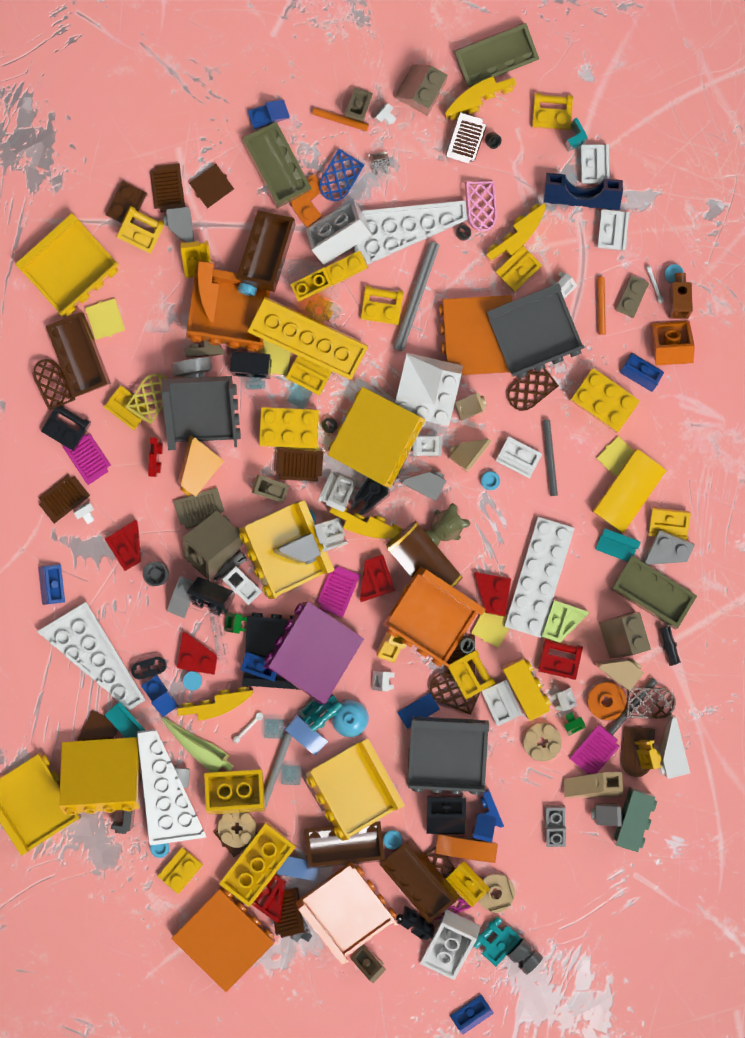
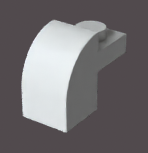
(242, 584)

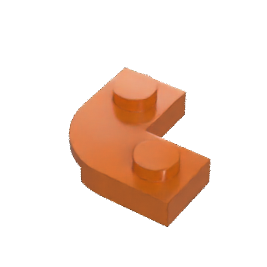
(304, 207)

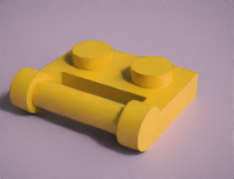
(552, 118)
(137, 236)
(381, 311)
(465, 677)

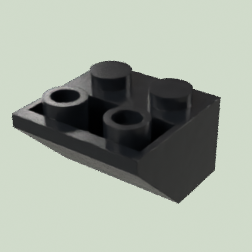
(210, 595)
(446, 814)

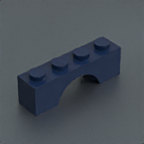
(604, 195)

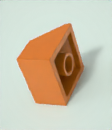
(672, 343)

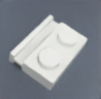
(594, 163)
(613, 230)
(518, 457)
(337, 491)
(331, 534)
(501, 702)

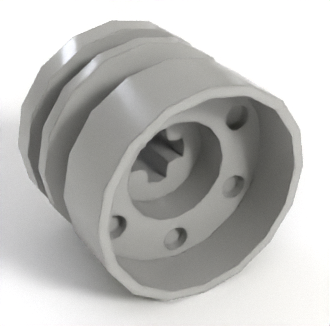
(192, 368)

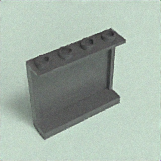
(535, 331)
(200, 409)
(448, 754)

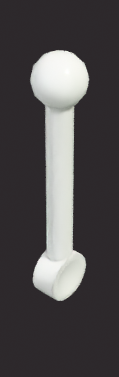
(660, 299)
(236, 739)

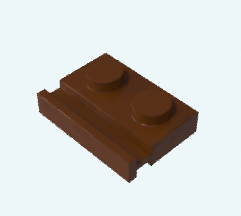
(125, 196)

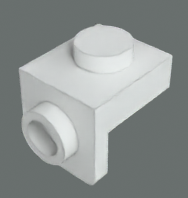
(427, 446)

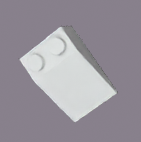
(672, 751)
(450, 944)

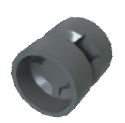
(155, 573)
(525, 956)

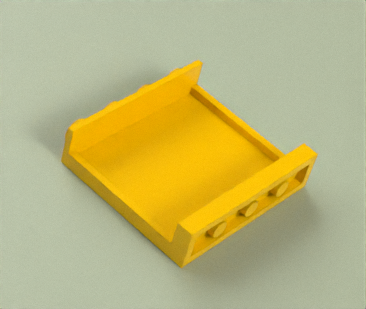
(68, 265)
(376, 437)
(277, 529)
(99, 776)
(354, 789)
(31, 804)

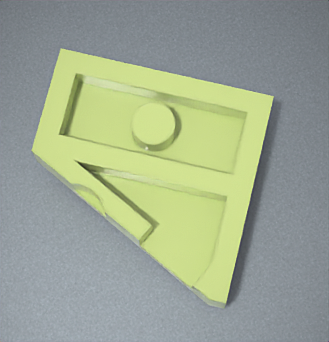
(562, 620)

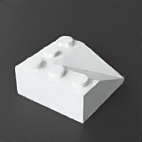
(429, 388)

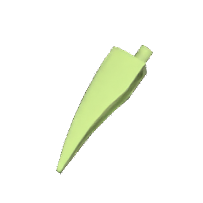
(203, 751)

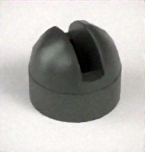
(493, 140)
(461, 236)
(325, 427)
(470, 646)

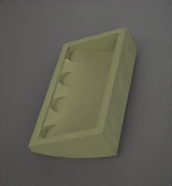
(496, 54)
(276, 164)
(654, 592)

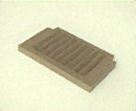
(196, 509)

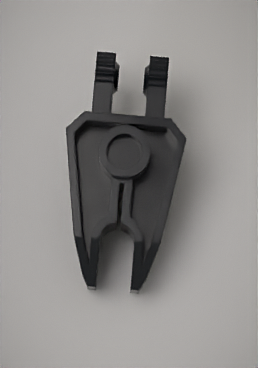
(372, 493)

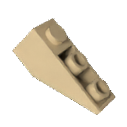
(470, 406)
(594, 785)

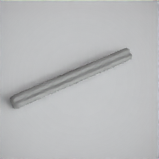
(416, 296)

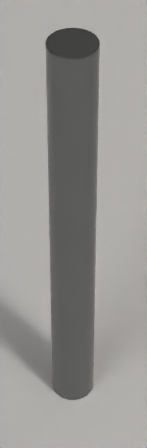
(550, 458)
(622, 718)

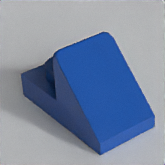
(268, 114)
(255, 665)
(159, 695)
(488, 801)
(484, 827)

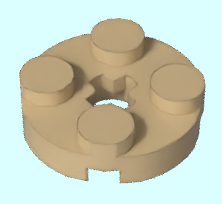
(552, 747)
(245, 835)
(505, 898)

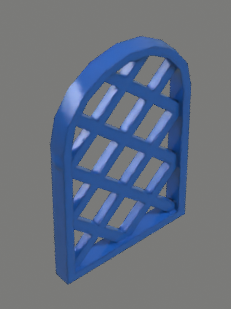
(336, 178)

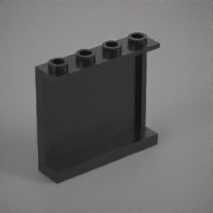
(260, 640)

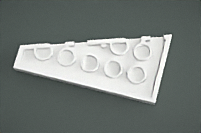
(404, 226)
(90, 649)
(166, 803)

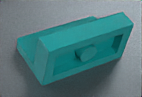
(580, 137)
(617, 545)
(123, 721)

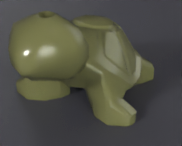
(447, 525)

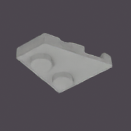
(668, 549)

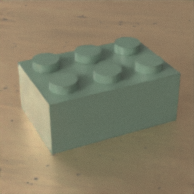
(634, 819)

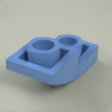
(305, 736)
(298, 869)

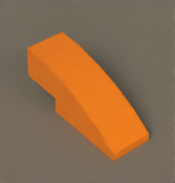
(207, 288)
(466, 848)

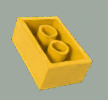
(604, 400)
(289, 428)
(526, 688)
(234, 792)

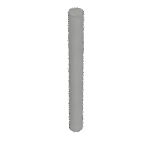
(277, 766)

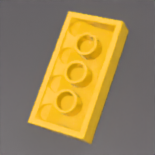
(629, 490)
(257, 864)

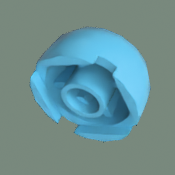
(351, 718)

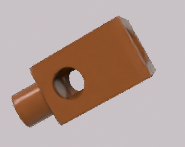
(680, 305)

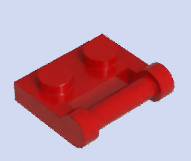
(559, 665)

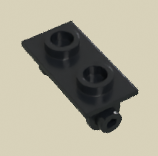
(421, 927)

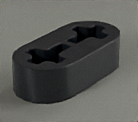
(150, 672)

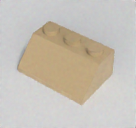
(622, 671)

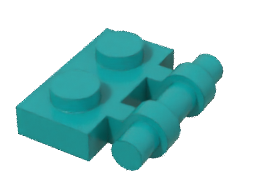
(313, 711)
(502, 943)

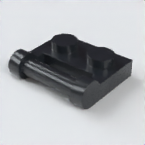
(63, 433)

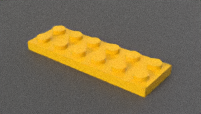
(307, 338)

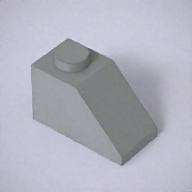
(180, 223)
(427, 484)
(300, 549)
(180, 601)
(606, 814)

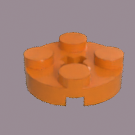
(602, 711)

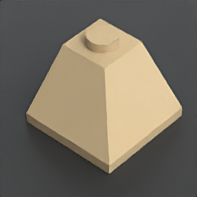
(468, 453)

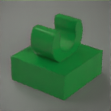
(233, 623)
(573, 725)

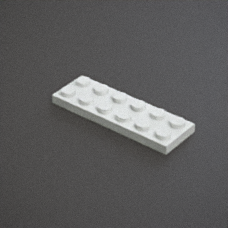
(539, 577)

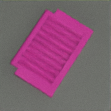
(89, 459)
(337, 591)
(595, 750)

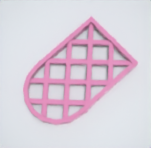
(469, 210)

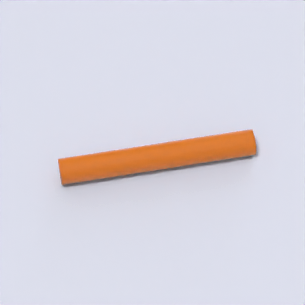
(340, 119)
(601, 306)

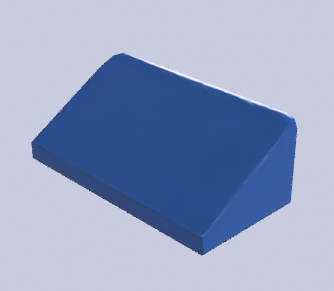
(642, 372)
(51, 584)
(422, 707)
(471, 1014)

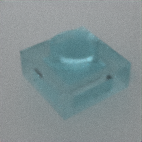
(256, 384)
(299, 396)
(274, 728)
(291, 774)

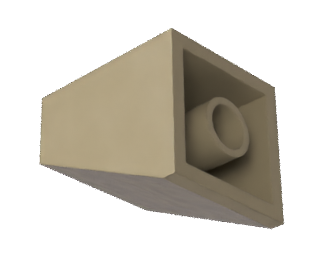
(422, 87)
(211, 544)
(625, 635)

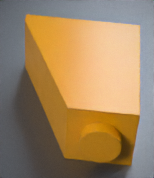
(197, 467)

